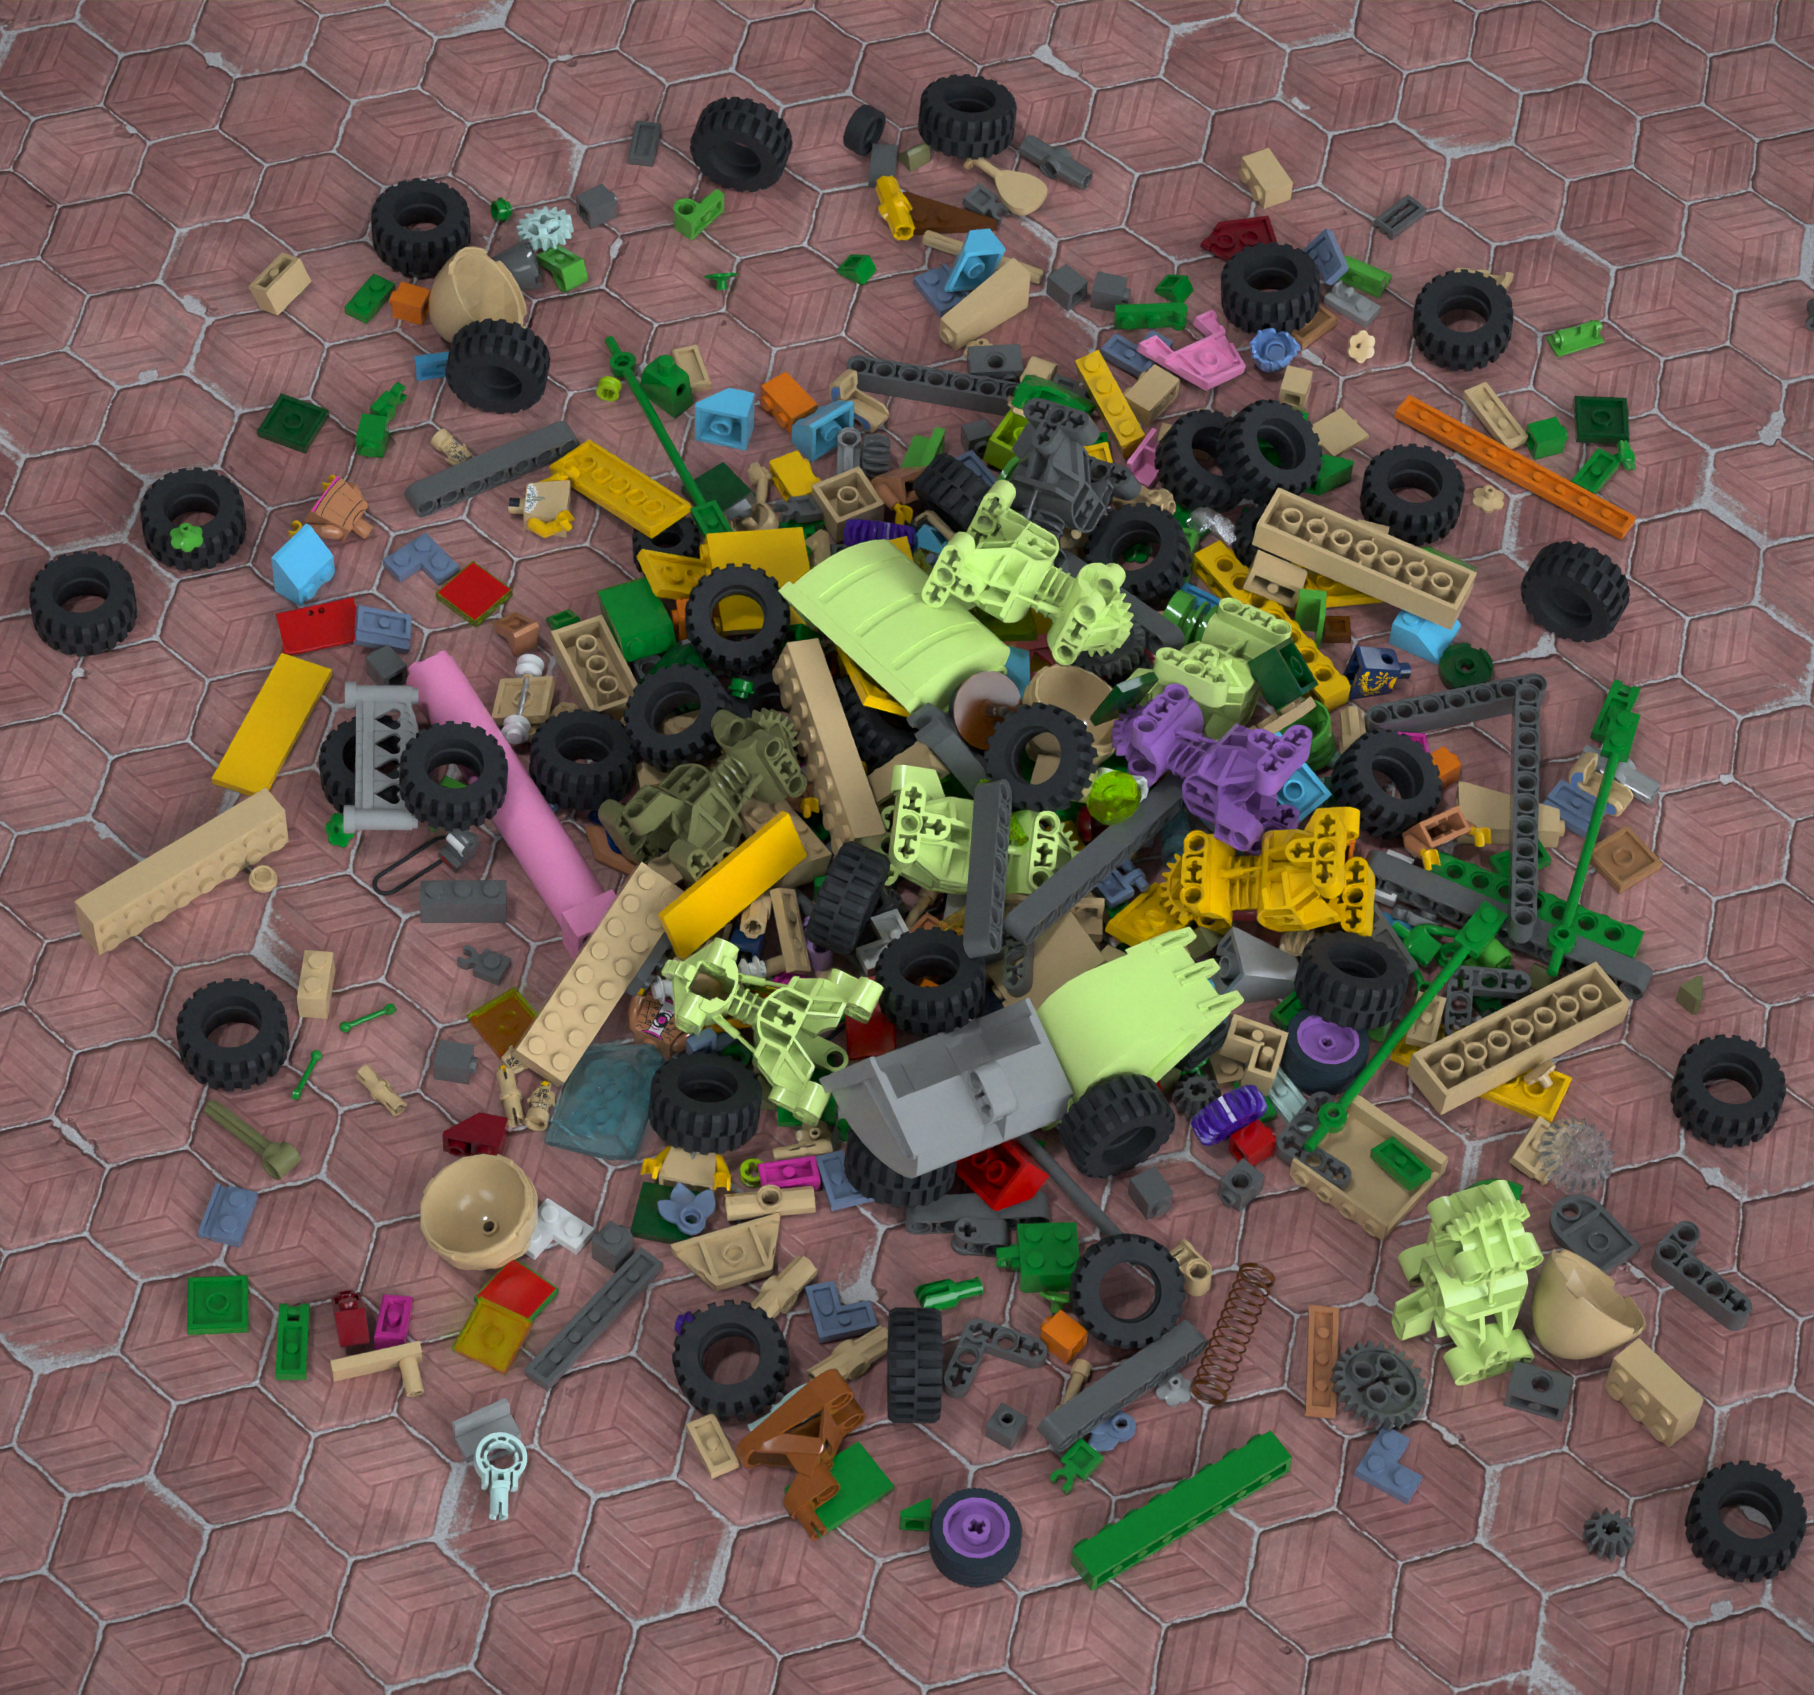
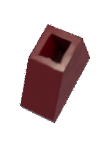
(477, 1136)
(350, 1318)

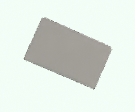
(475, 1426)

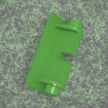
(1576, 339)

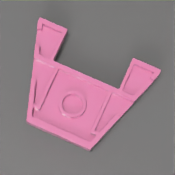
(1203, 362)

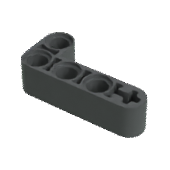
(1729, 1308)

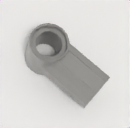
(848, 455)

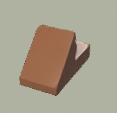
(519, 631)

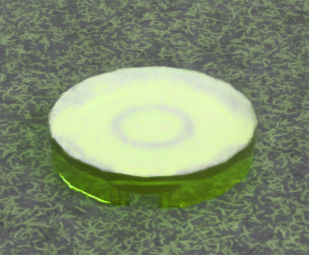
(1114, 797)

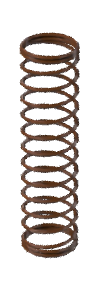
(1210, 1384)

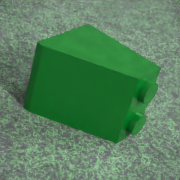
(636, 619)

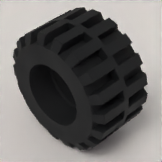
(1244, 532)
(681, 534)

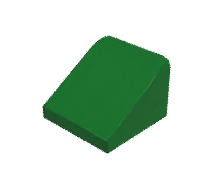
(857, 268)
(1174, 288)
(562, 619)
(916, 1516)

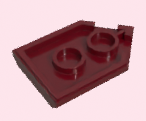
(1237, 234)

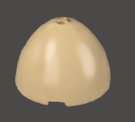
(471, 290)
(1580, 1311)

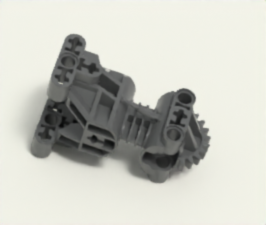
(1057, 477)

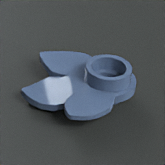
(686, 1206)
(1108, 1435)

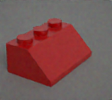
(1002, 1175)

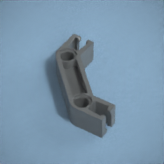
(940, 734)

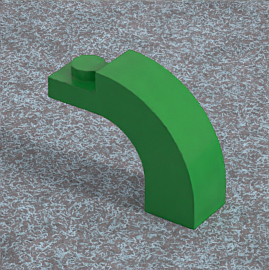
(1038, 387)

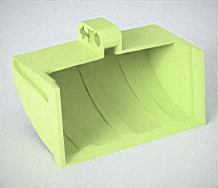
(876, 614)

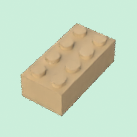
(594, 666)

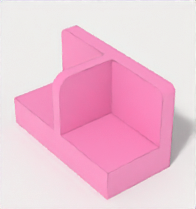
(1142, 460)

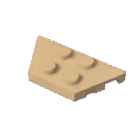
(733, 1253)

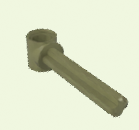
(276, 1157)

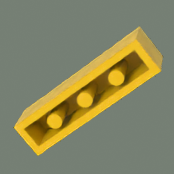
(1110, 403)

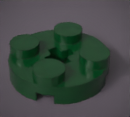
(1463, 654)

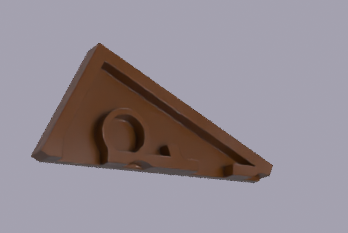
(944, 218)

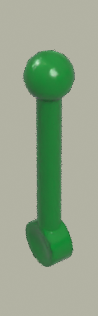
(388, 1009)
(316, 1055)

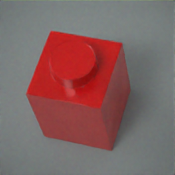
(1252, 1143)

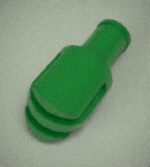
(946, 1293)

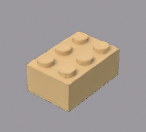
(1653, 1393)

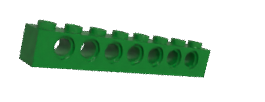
(1599, 927)

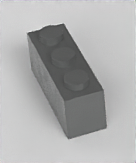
(463, 901)

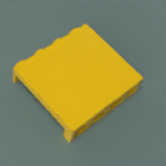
(776, 551)

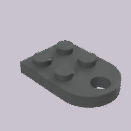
(1592, 1233)

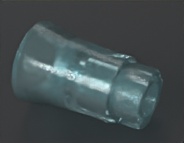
(1173, 837)

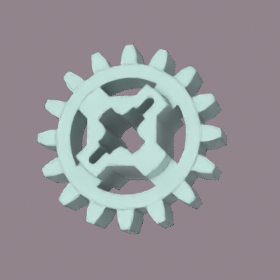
(545, 228)

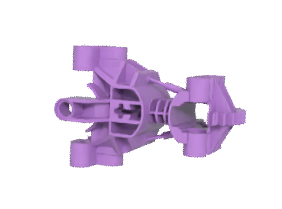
(1224, 780)

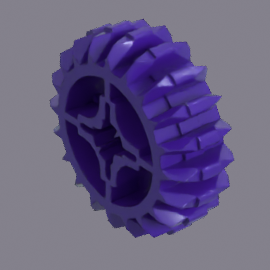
(865, 530)
(1228, 1114)

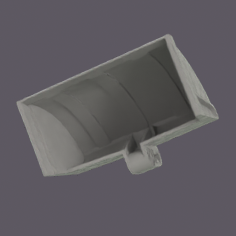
(954, 1091)

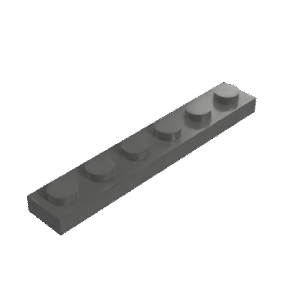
(593, 1319)

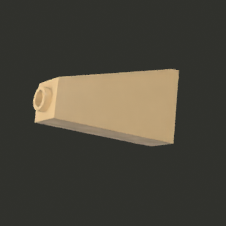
(987, 306)
(1492, 810)

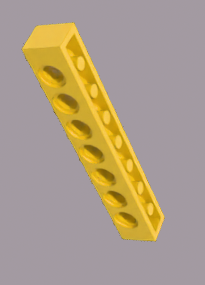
(1226, 577)

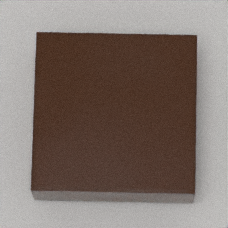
(1337, 629)

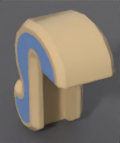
(867, 410)
(1587, 779)

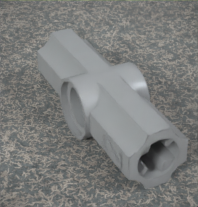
(1641, 785)

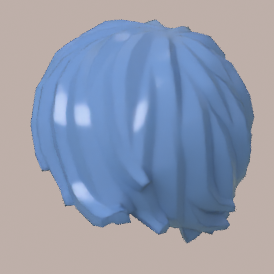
(1273, 350)

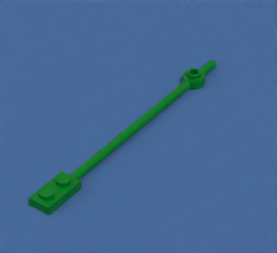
(705, 515)
(1615, 748)
(1469, 941)

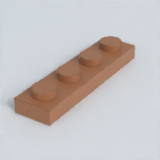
(1321, 1357)

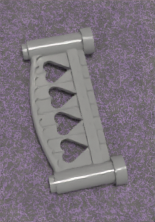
(371, 704)

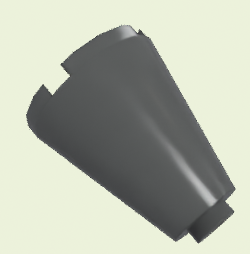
(522, 264)

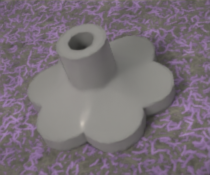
(1174, 1390)

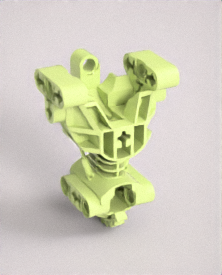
(1015, 570)
(1218, 666)
(939, 838)
(783, 1023)
(1469, 1271)

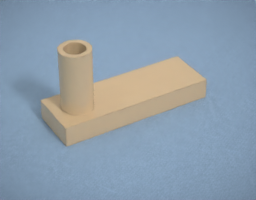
(791, 935)
(403, 1356)

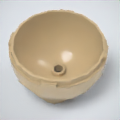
(1077, 693)
(469, 1201)

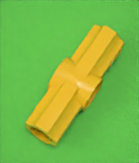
(895, 208)

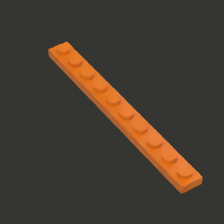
(1515, 467)

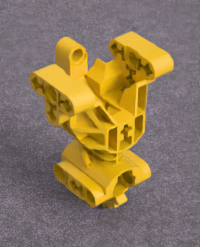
(1293, 883)

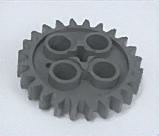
(1119, 659)
(1378, 1385)

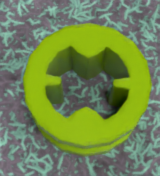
(608, 388)
(749, 1181)

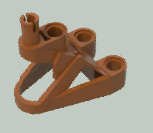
(805, 1446)

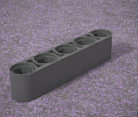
(944, 1213)

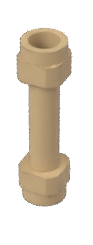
(925, 897)
(1079, 1374)

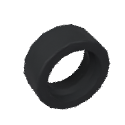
(864, 129)

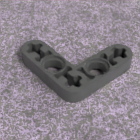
(1011, 951)
(1473, 987)
(1294, 1135)
(980, 1346)

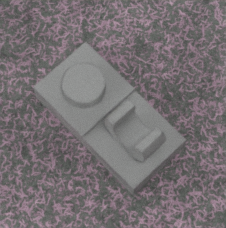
(1352, 304)

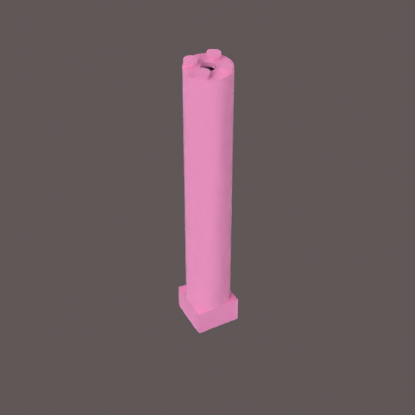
(525, 816)

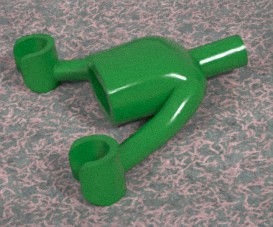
(1422, 946)

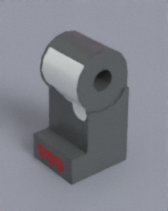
(459, 849)

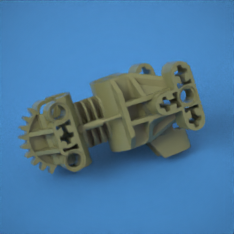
(697, 808)

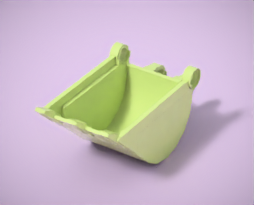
(1134, 1014)

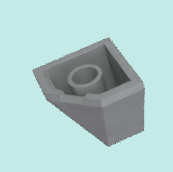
(1253, 968)

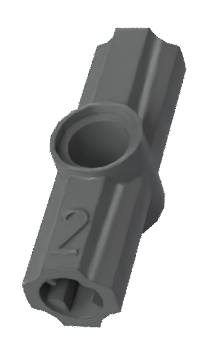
(1056, 162)

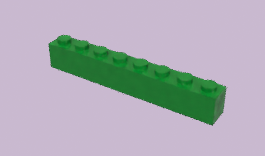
(1180, 1509)

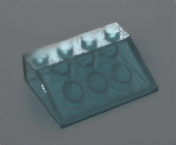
(606, 1102)

